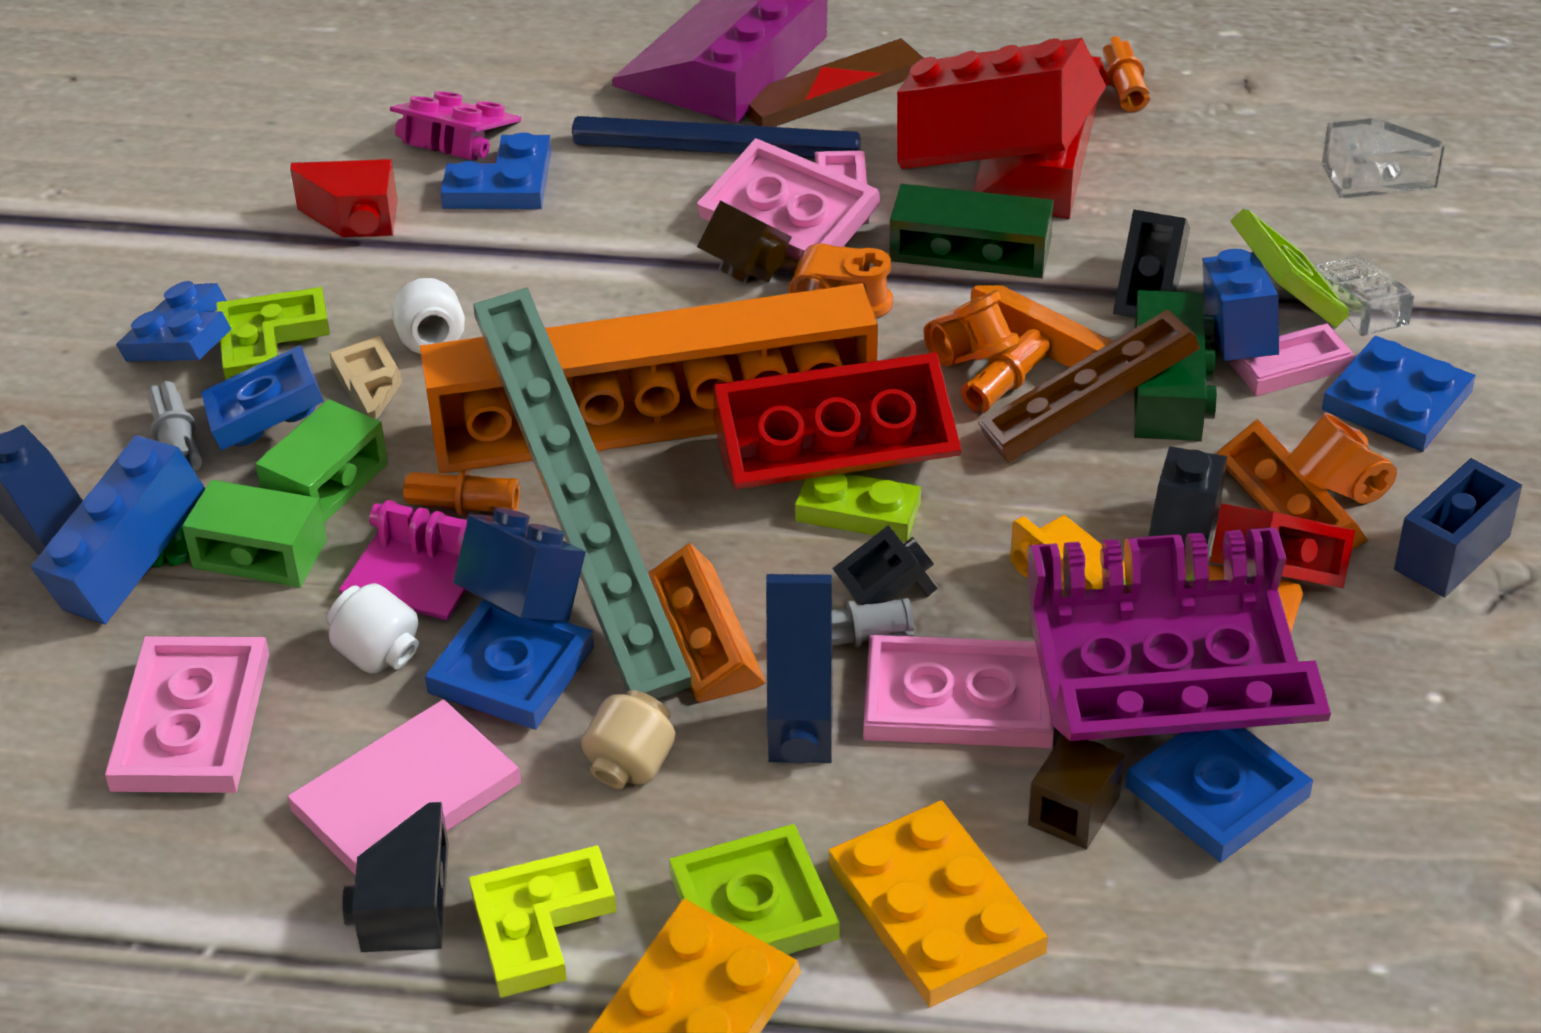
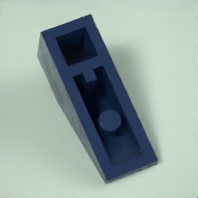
(33, 488)
(799, 668)

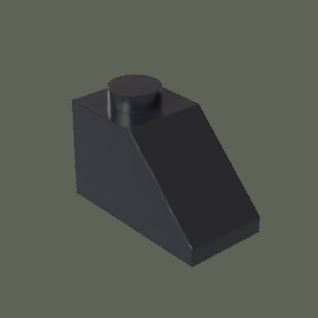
(1151, 258)
(1188, 494)
(401, 886)

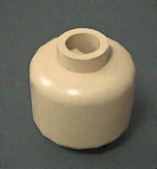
(628, 739)

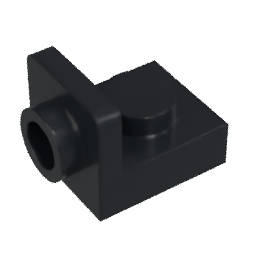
(885, 568)

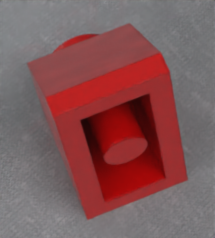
(348, 196)
(1312, 548)

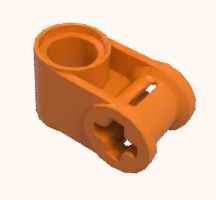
(837, 266)
(970, 331)
(1340, 460)

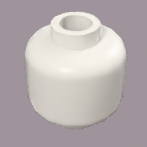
(427, 313)
(373, 628)

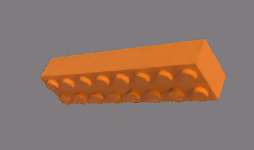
(645, 372)

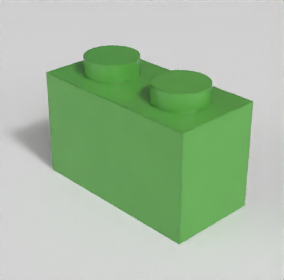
(326, 457)
(255, 533)

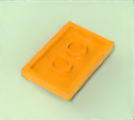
(937, 903)
(701, 980)

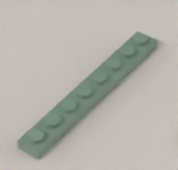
(582, 496)

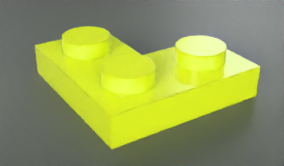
(526, 903)

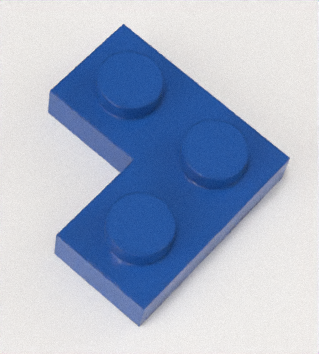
(510, 183)
(179, 327)

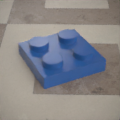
(1398, 393)
(261, 398)
(509, 664)
(1219, 787)

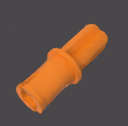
(1126, 75)
(1005, 371)
(461, 491)

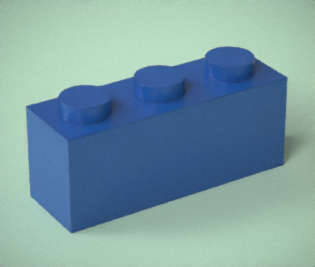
(119, 529)

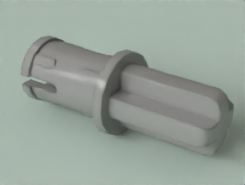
(172, 423)
(858, 622)

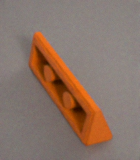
(1068, 339)
(1265, 473)
(705, 626)

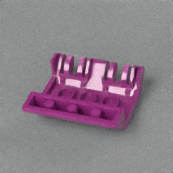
(1169, 644)

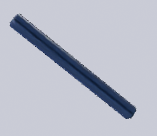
(707, 136)

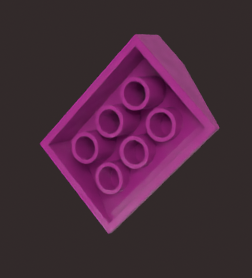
(726, 54)

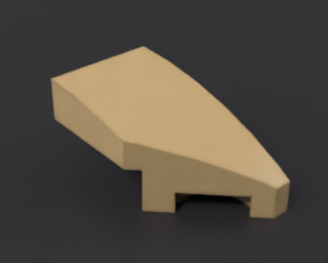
(367, 375)

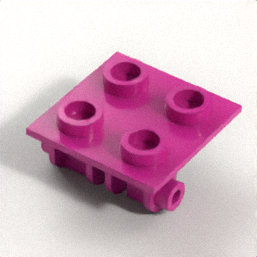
(450, 124)
(413, 558)

